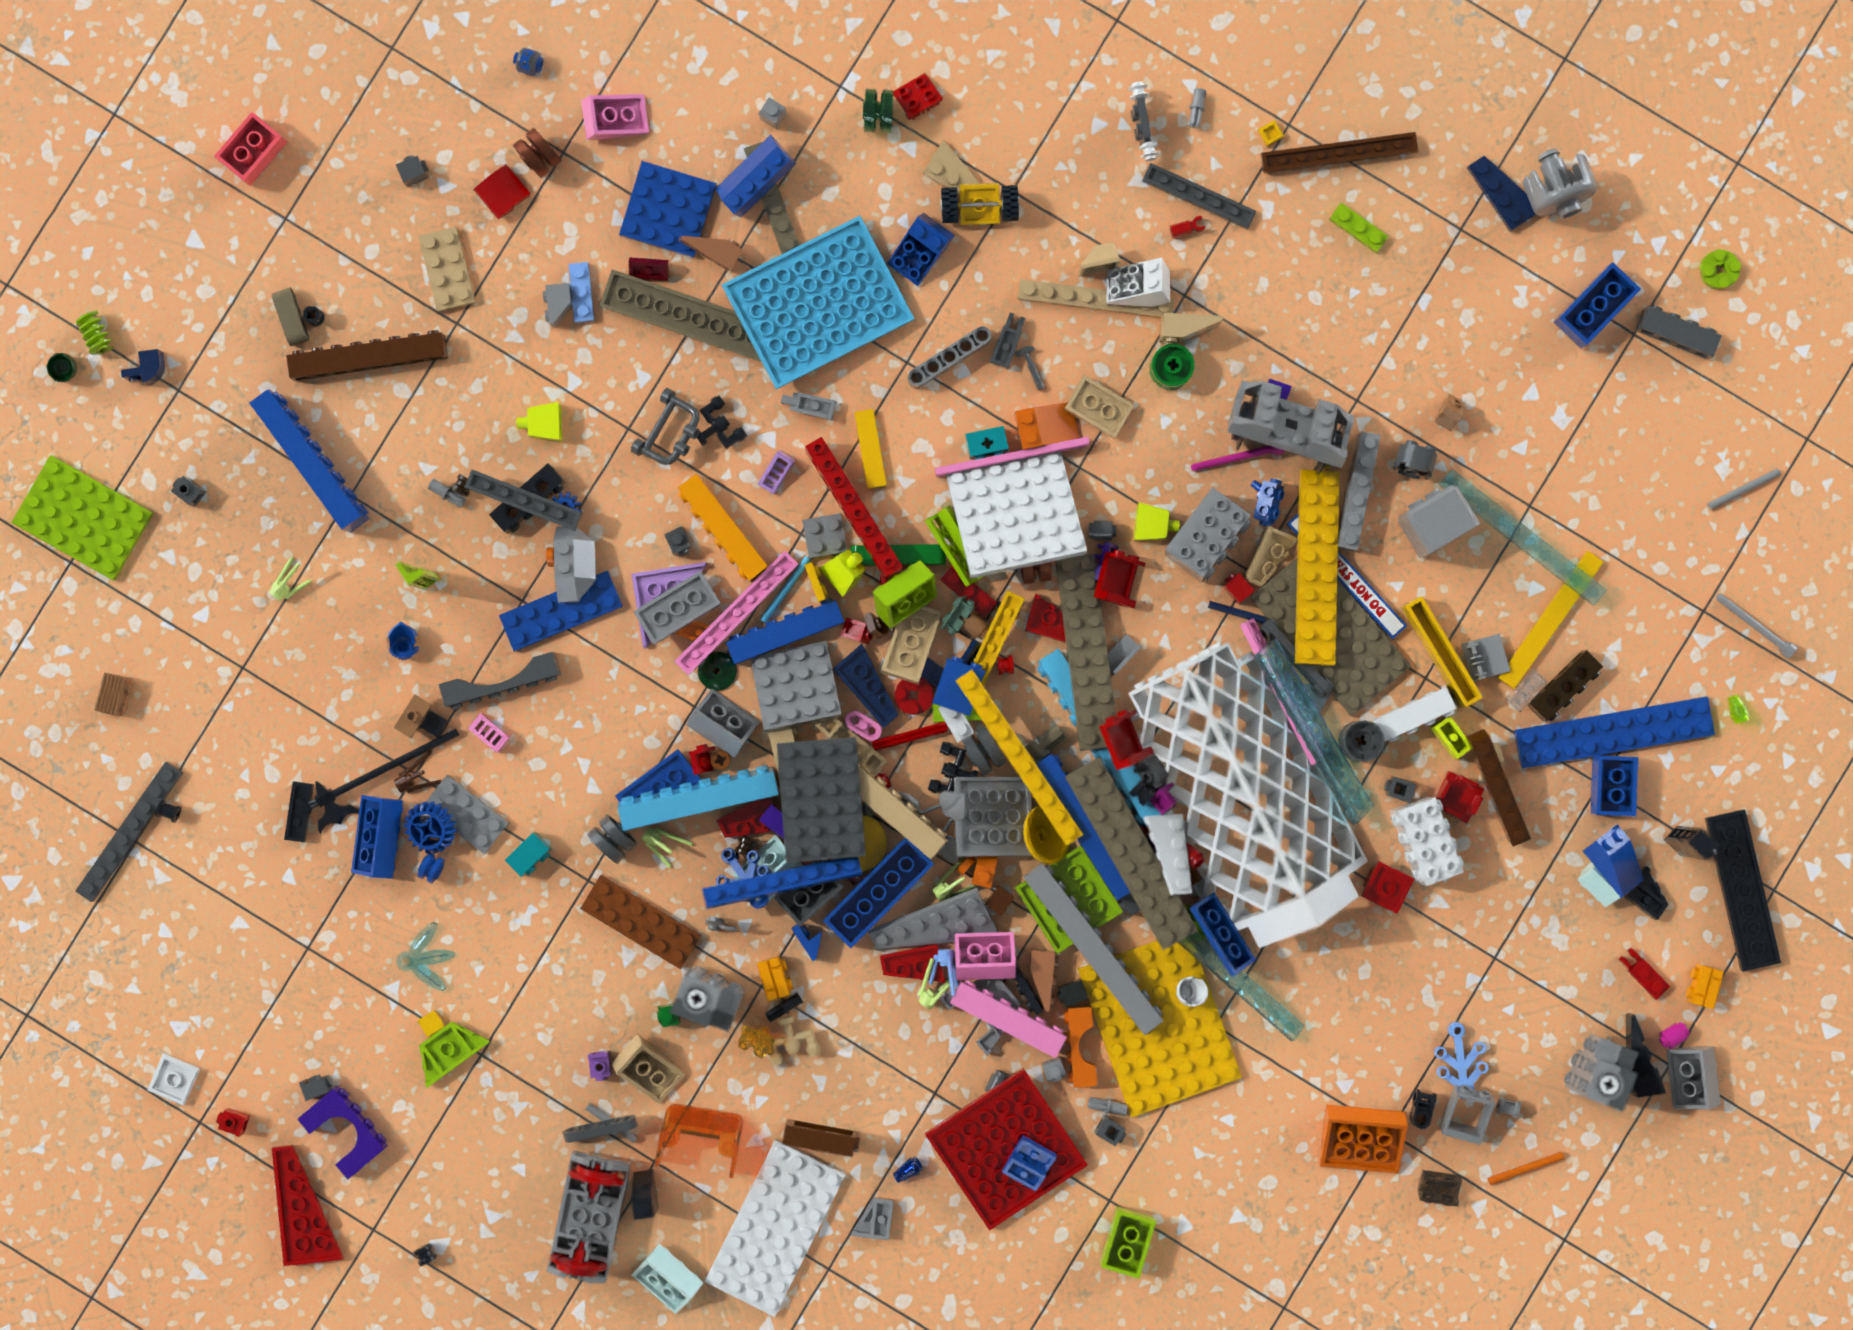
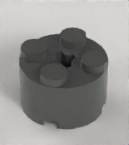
(1415, 460)

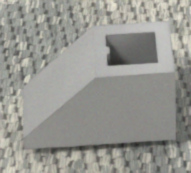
(558, 302)

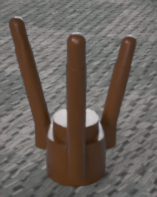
(406, 782)

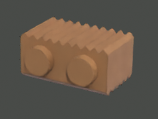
(113, 694)

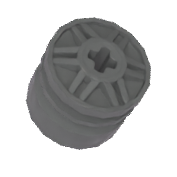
(1371, 736)

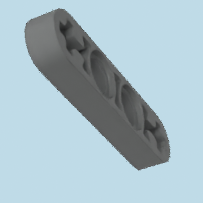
(600, 1128)

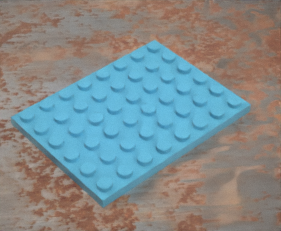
(817, 302)

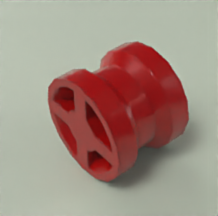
(1005, 665)

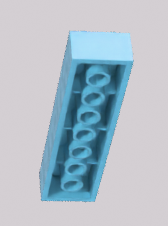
(697, 798)

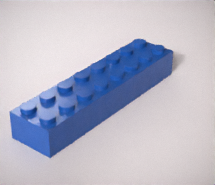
(309, 460)
(1051, 769)

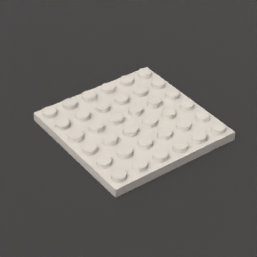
(1016, 514)

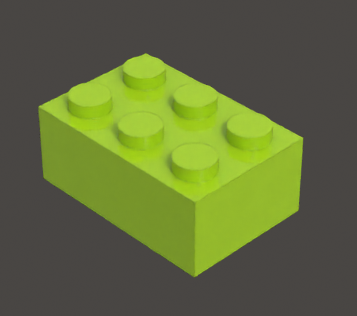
(905, 594)
(1127, 1242)

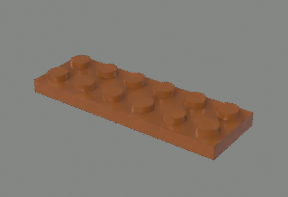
(640, 921)

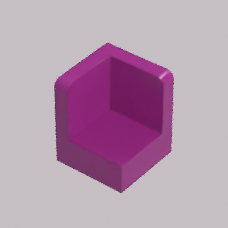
(1163, 800)

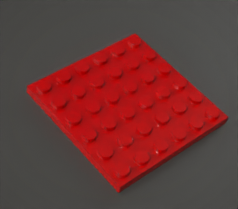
(984, 1134)

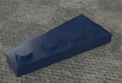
(1503, 194)
(864, 682)

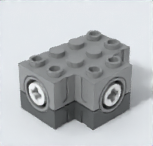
(707, 999)
(1602, 1072)

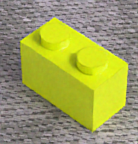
(1451, 737)

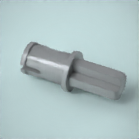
(1197, 107)
(446, 493)
(1107, 1106)

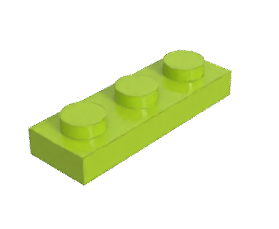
(1358, 227)

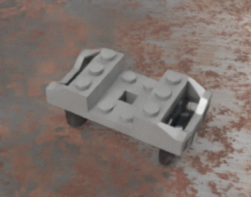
(1290, 425)

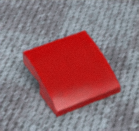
(502, 191)

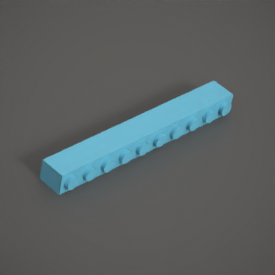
(1057, 673)

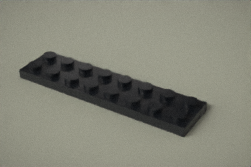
(1743, 890)

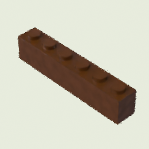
(1498, 787)

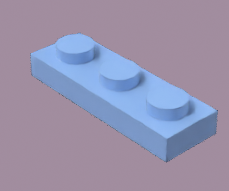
(581, 292)

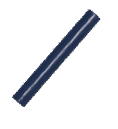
(1236, 612)

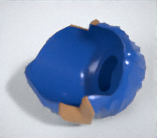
(403, 641)

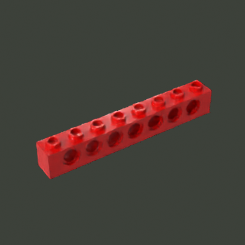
(853, 509)

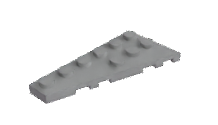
(936, 923)

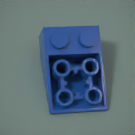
(920, 249)

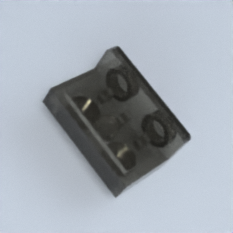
(1439, 1188)

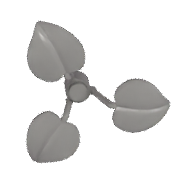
(952, 806)

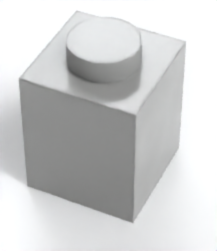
(772, 113)

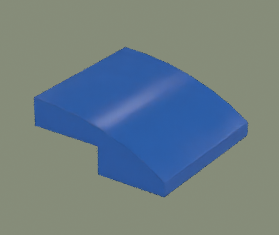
(1029, 1163)

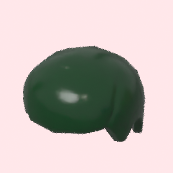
(62, 367)

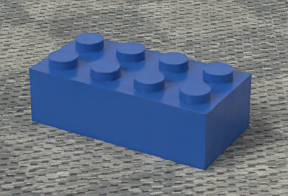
(1597, 305)

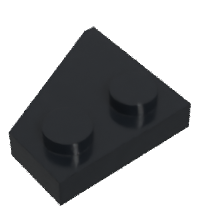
(1648, 896)

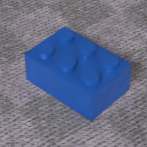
(1614, 785)

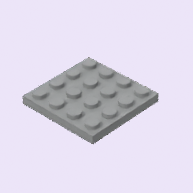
(795, 686)
(992, 816)

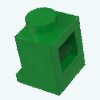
(667, 1018)

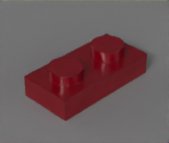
(649, 268)

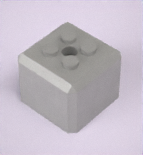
(1437, 520)

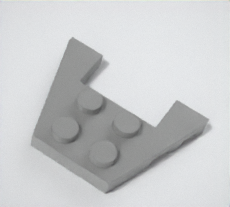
(1000, 991)

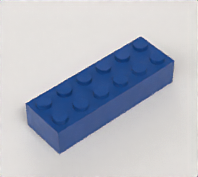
(878, 892)

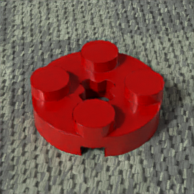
(914, 706)

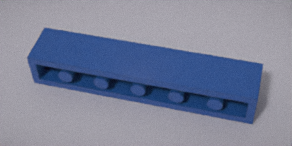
(784, 632)

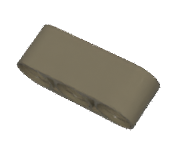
(290, 317)

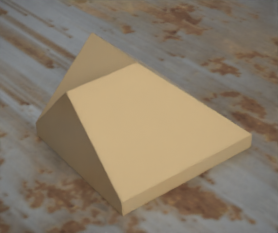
(1100, 259)

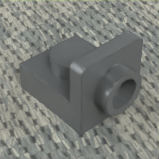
(678, 541)

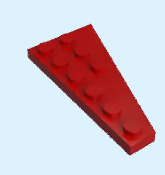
(302, 1223)

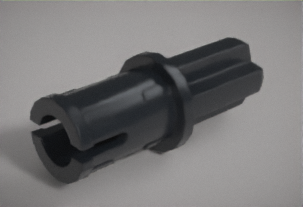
(784, 1007)

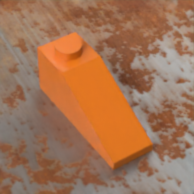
(984, 871)

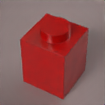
(1237, 587)

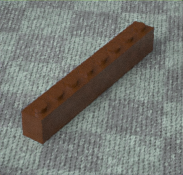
(367, 356)

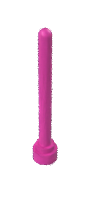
(1236, 457)

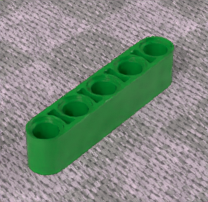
(908, 554)

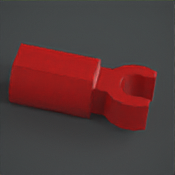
(1186, 227)

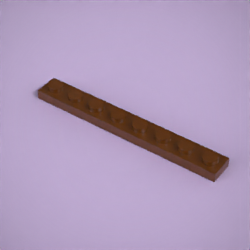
(1339, 152)

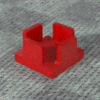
(1459, 797)
(1387, 887)

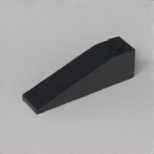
(1648, 1079)

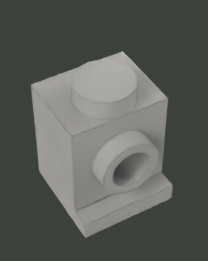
(1053, 1069)

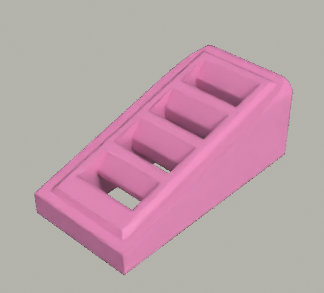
(501, 743)

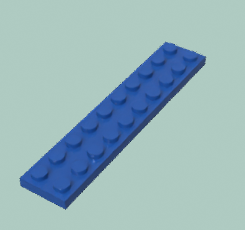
(1614, 732)

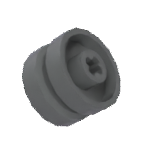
(982, 752)
(614, 838)

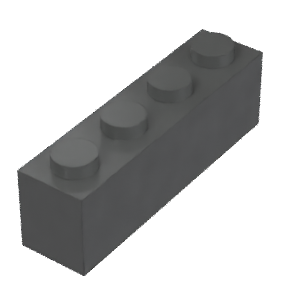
(1678, 332)

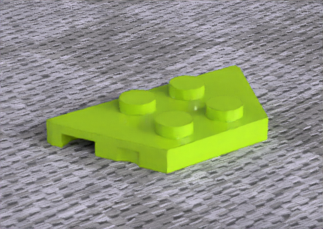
(447, 1050)

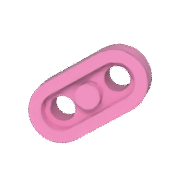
(863, 725)

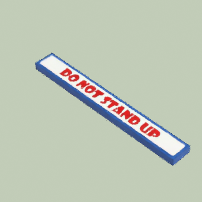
(1363, 593)

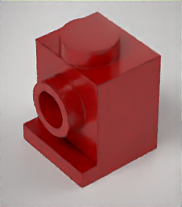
(239, 1121)

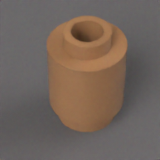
(975, 626)

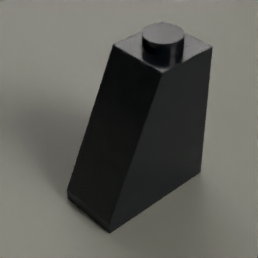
(644, 1195)

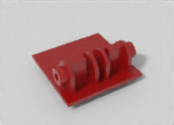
(917, 96)

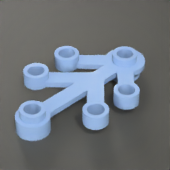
(1461, 1063)

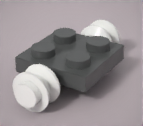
(1139, 115)

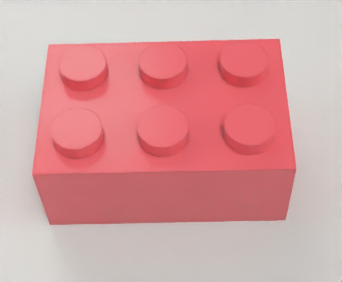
(250, 148)

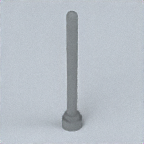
(1787, 649)

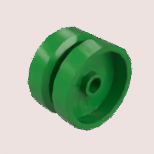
(1173, 355)

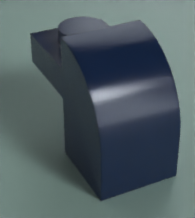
(150, 370)

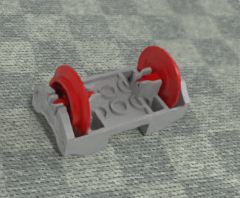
(588, 1218)

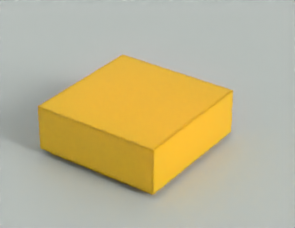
(1270, 133)
(431, 1023)

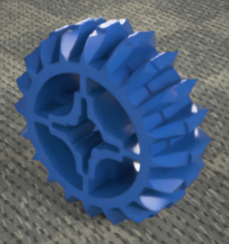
(437, 825)

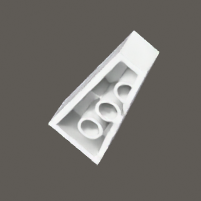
(1416, 713)

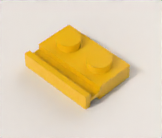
(819, 589)

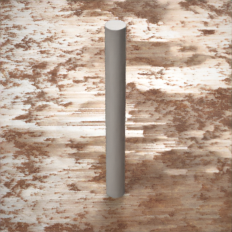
(1743, 489)

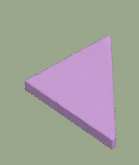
(654, 583)

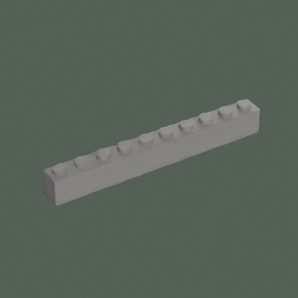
(1093, 949)

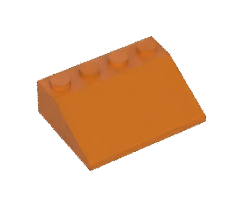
(1363, 1138)

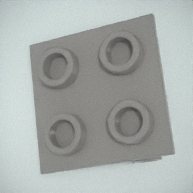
(1485, 657)

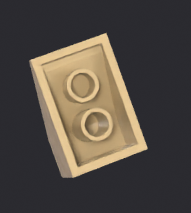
(1181, 327)
(647, 1069)

